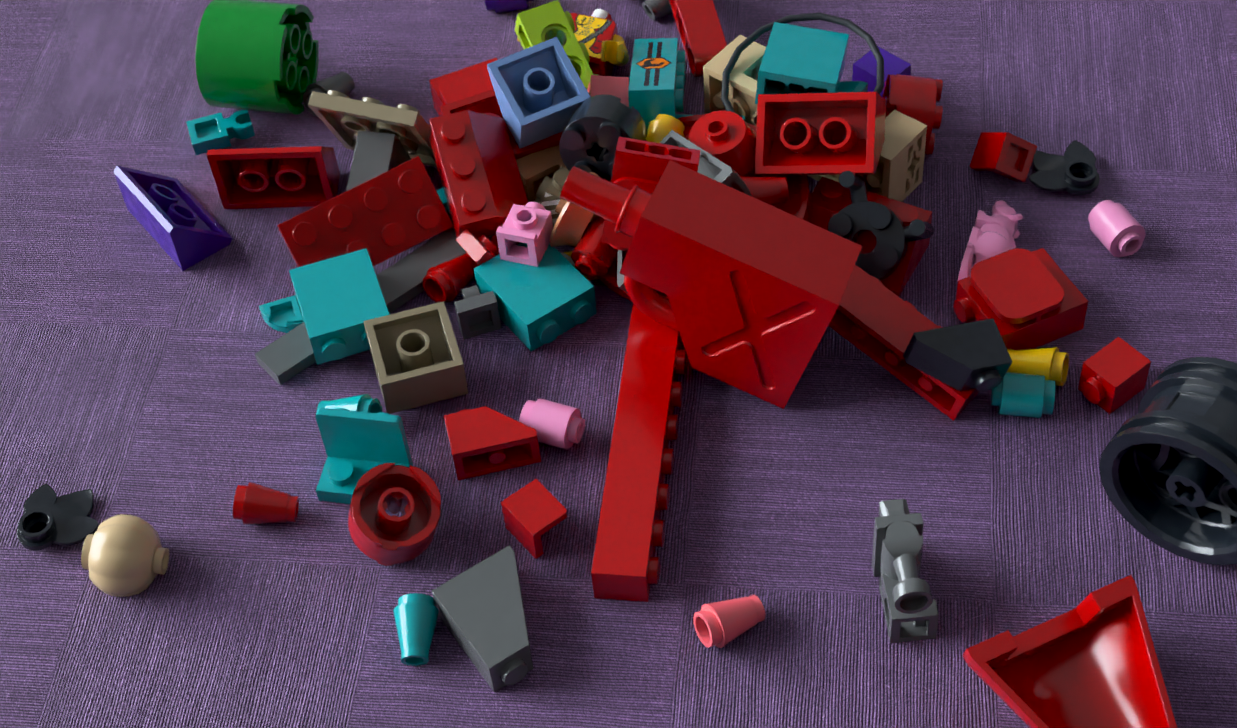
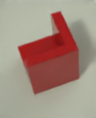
(1003, 155)
(530, 514)

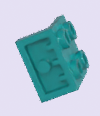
(356, 445)

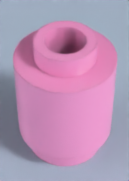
(1116, 228)
(554, 422)

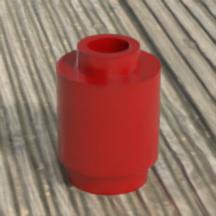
(591, 255)

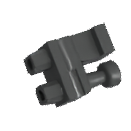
(897, 561)

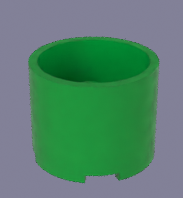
(256, 55)

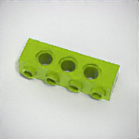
(549, 22)

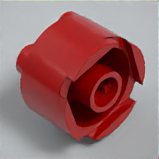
(916, 99)
(394, 489)

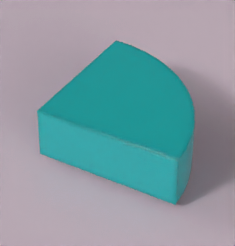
(282, 314)

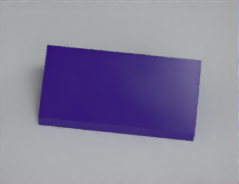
(171, 216)

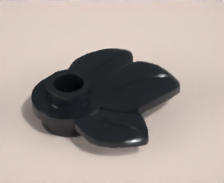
(1070, 172)
(56, 519)

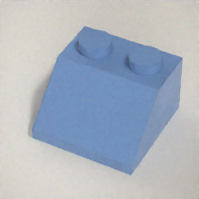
(537, 91)

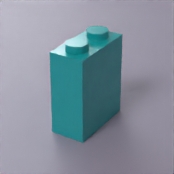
(802, 61)
(540, 299)
(335, 302)

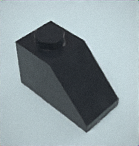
(961, 355)

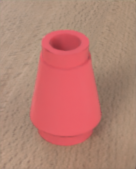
(726, 620)

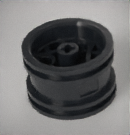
(1177, 462)

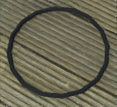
(795, 18)

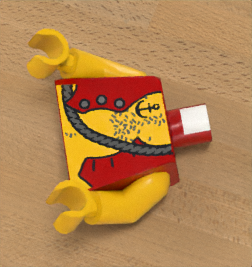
(601, 40)

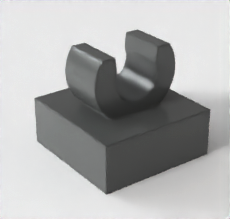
(477, 313)

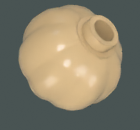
(124, 555)

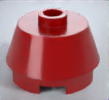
(727, 139)

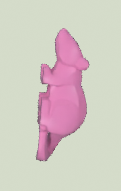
(990, 236)

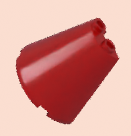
(1081, 667)

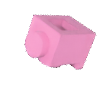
(527, 225)

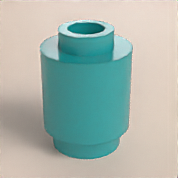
(1024, 395)

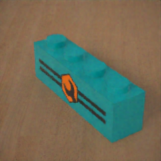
(657, 78)

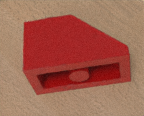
(489, 442)

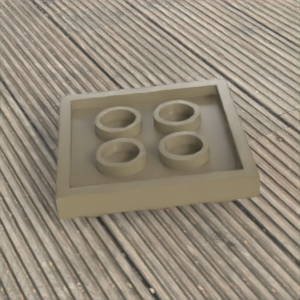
(348, 116)

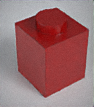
(1114, 375)

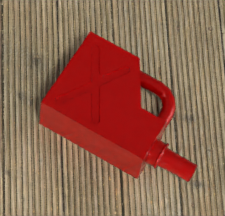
(739, 274)

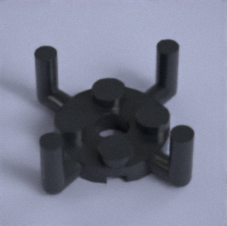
(888, 228)

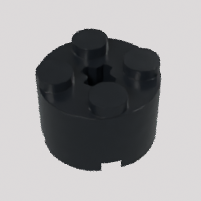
(594, 134)

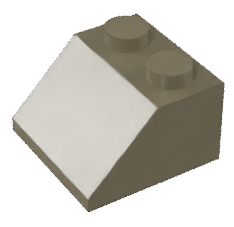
(416, 357)

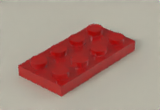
(379, 215)

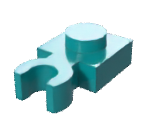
(215, 132)

